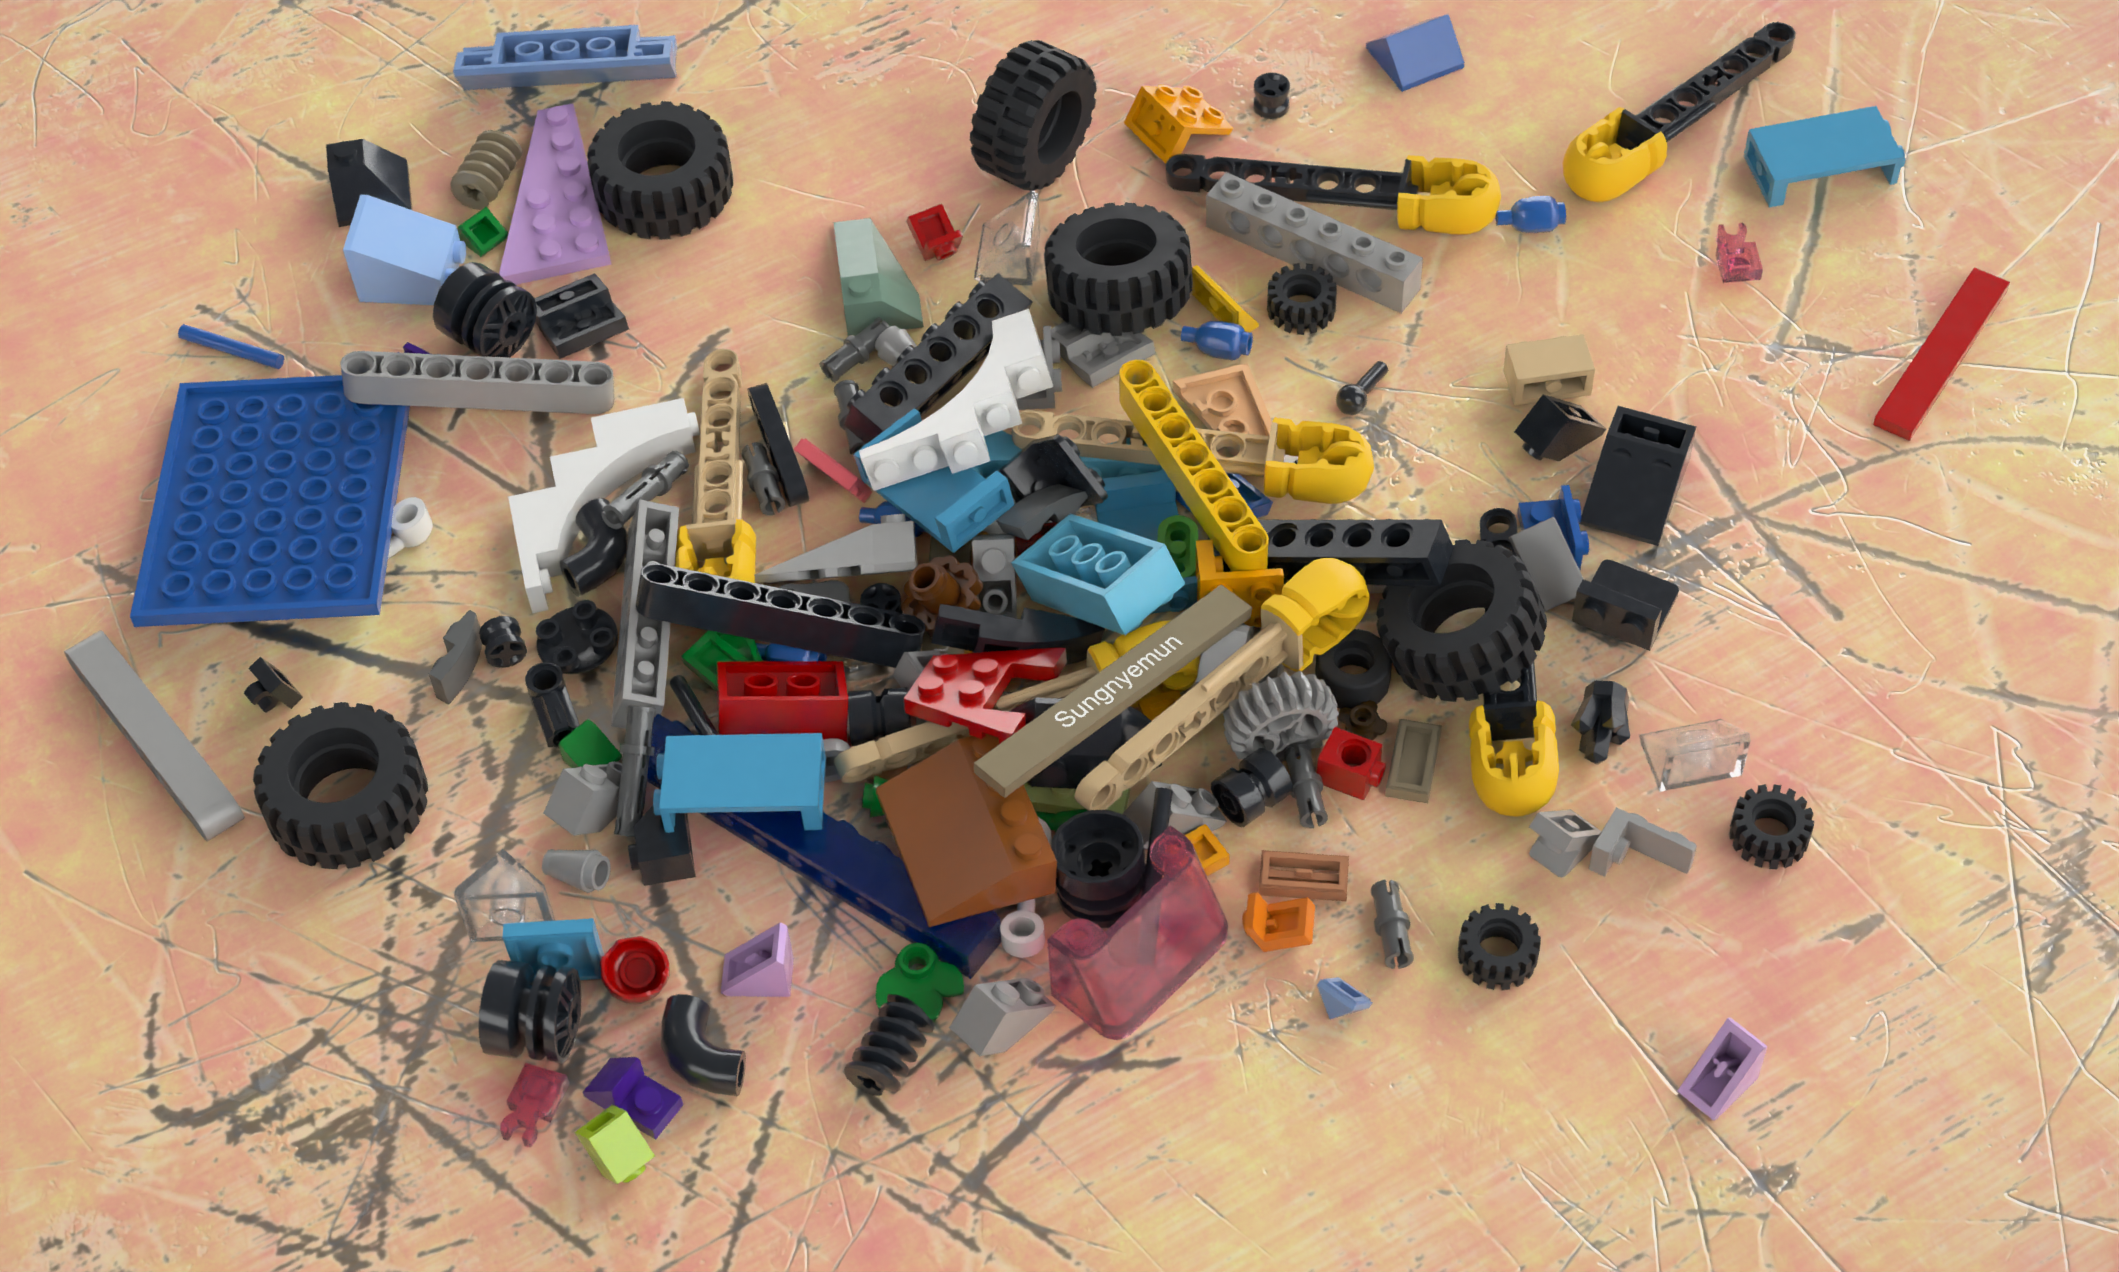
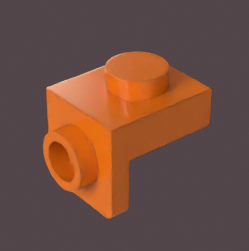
(1279, 923)

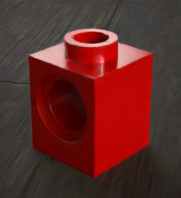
(1345, 749)

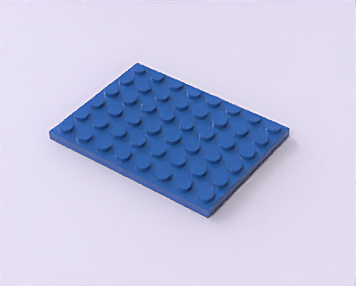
(271, 504)

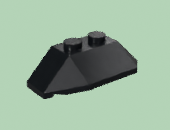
(1088, 754)

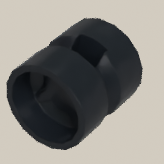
(876, 715)
(1257, 784)

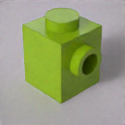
(615, 1145)

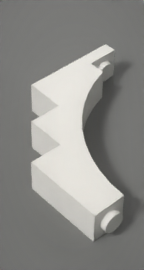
(625, 447)

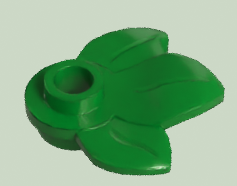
(922, 986)

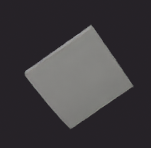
(1099, 356)

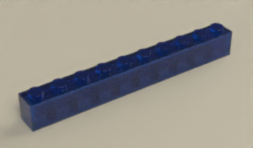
(851, 869)

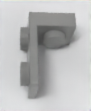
(1633, 831)

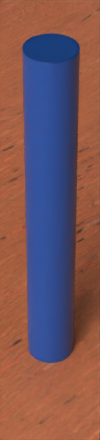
(231, 346)

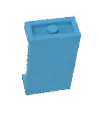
(1821, 149)
(944, 503)
(1138, 506)
(742, 775)

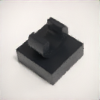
(271, 687)

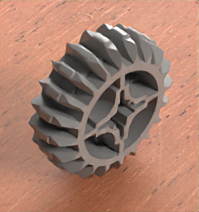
(1281, 715)

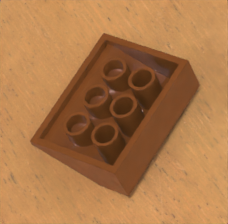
(964, 839)

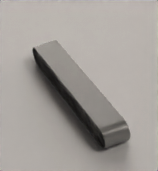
(477, 382)
(154, 735)

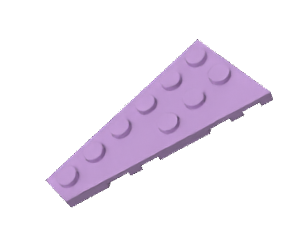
(555, 213)

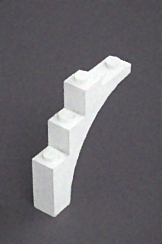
(985, 406)

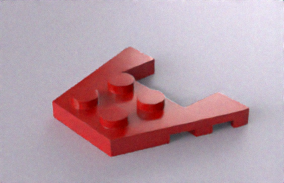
(970, 684)

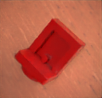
(934, 233)

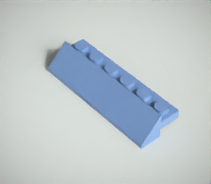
(566, 58)

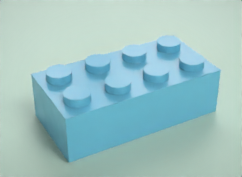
(1099, 573)

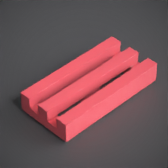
(833, 469)

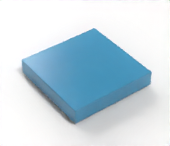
(556, 944)

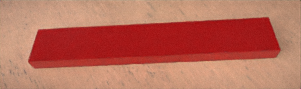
(1941, 354)

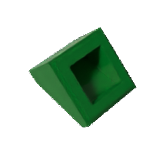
(482, 232)
(588, 746)

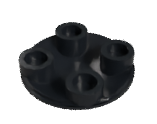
(577, 638)

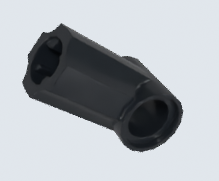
(551, 705)

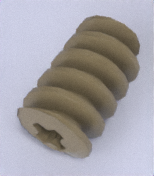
(485, 169)

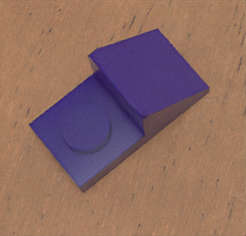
(628, 1088)

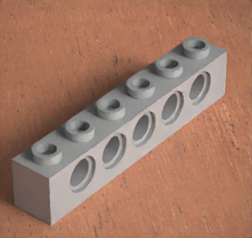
(1306, 236)
(642, 640)

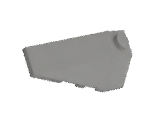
(869, 551)

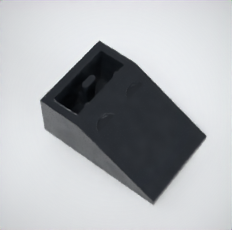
(1638, 475)

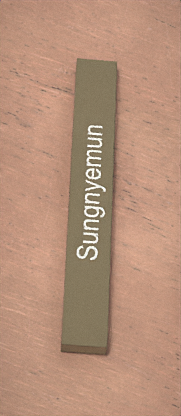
(1111, 691)

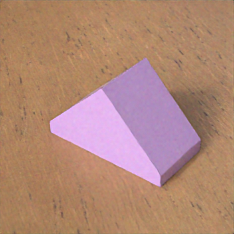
(760, 966)
(1724, 1070)

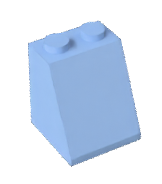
(400, 253)

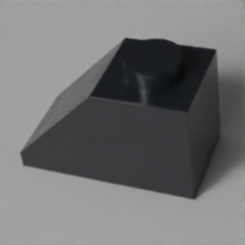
(1557, 429)
(659, 854)

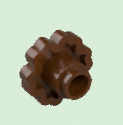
(939, 583)

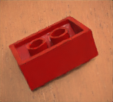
(782, 698)

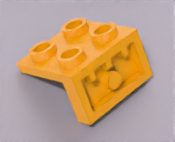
(1169, 115)
(1250, 585)

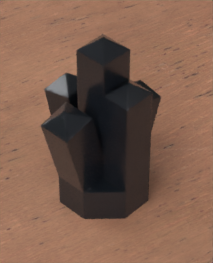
(1602, 719)

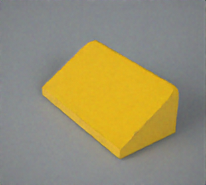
(1219, 302)

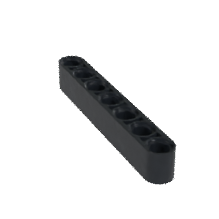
(777, 615)

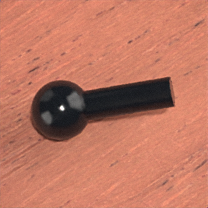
(1353, 397)

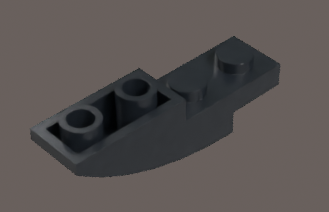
(1035, 630)

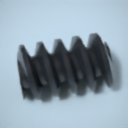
(887, 1045)

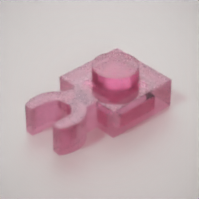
(1737, 258)
(533, 1098)

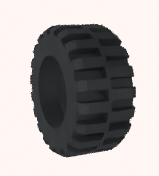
(1033, 115)
(655, 138)
(1118, 269)
(1479, 655)
(327, 744)

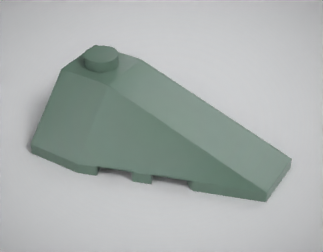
(873, 279)

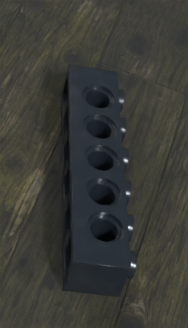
(956, 344)
(1379, 549)

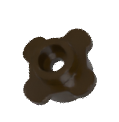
(1367, 710)

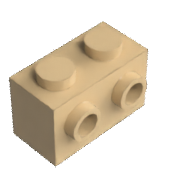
(1549, 367)

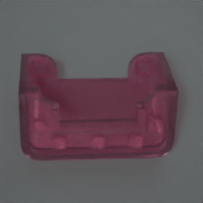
(1148, 953)

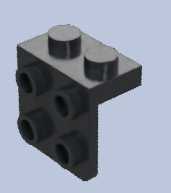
(1050, 463)
(1624, 603)

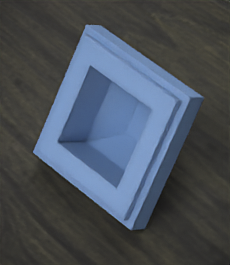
(1341, 997)

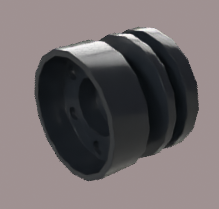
(484, 311)
(1099, 866)
(530, 1011)

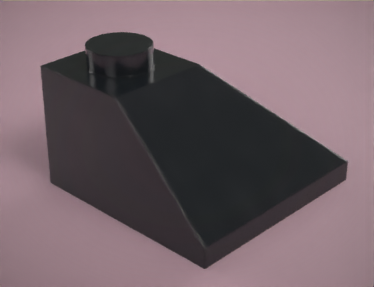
(365, 169)

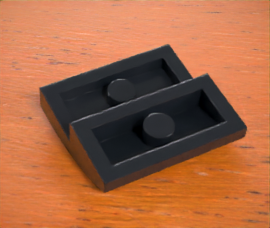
(578, 316)

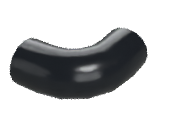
(600, 556)
(691, 1053)

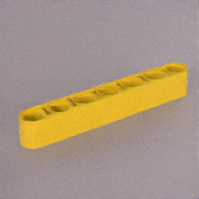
(1192, 467)

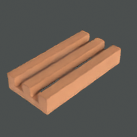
(1303, 880)

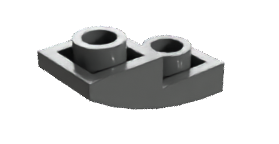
(1031, 512)
(455, 668)

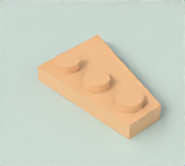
(1226, 401)

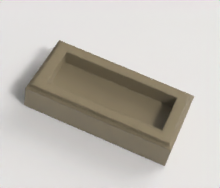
(1413, 761)

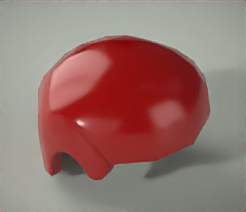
(635, 969)

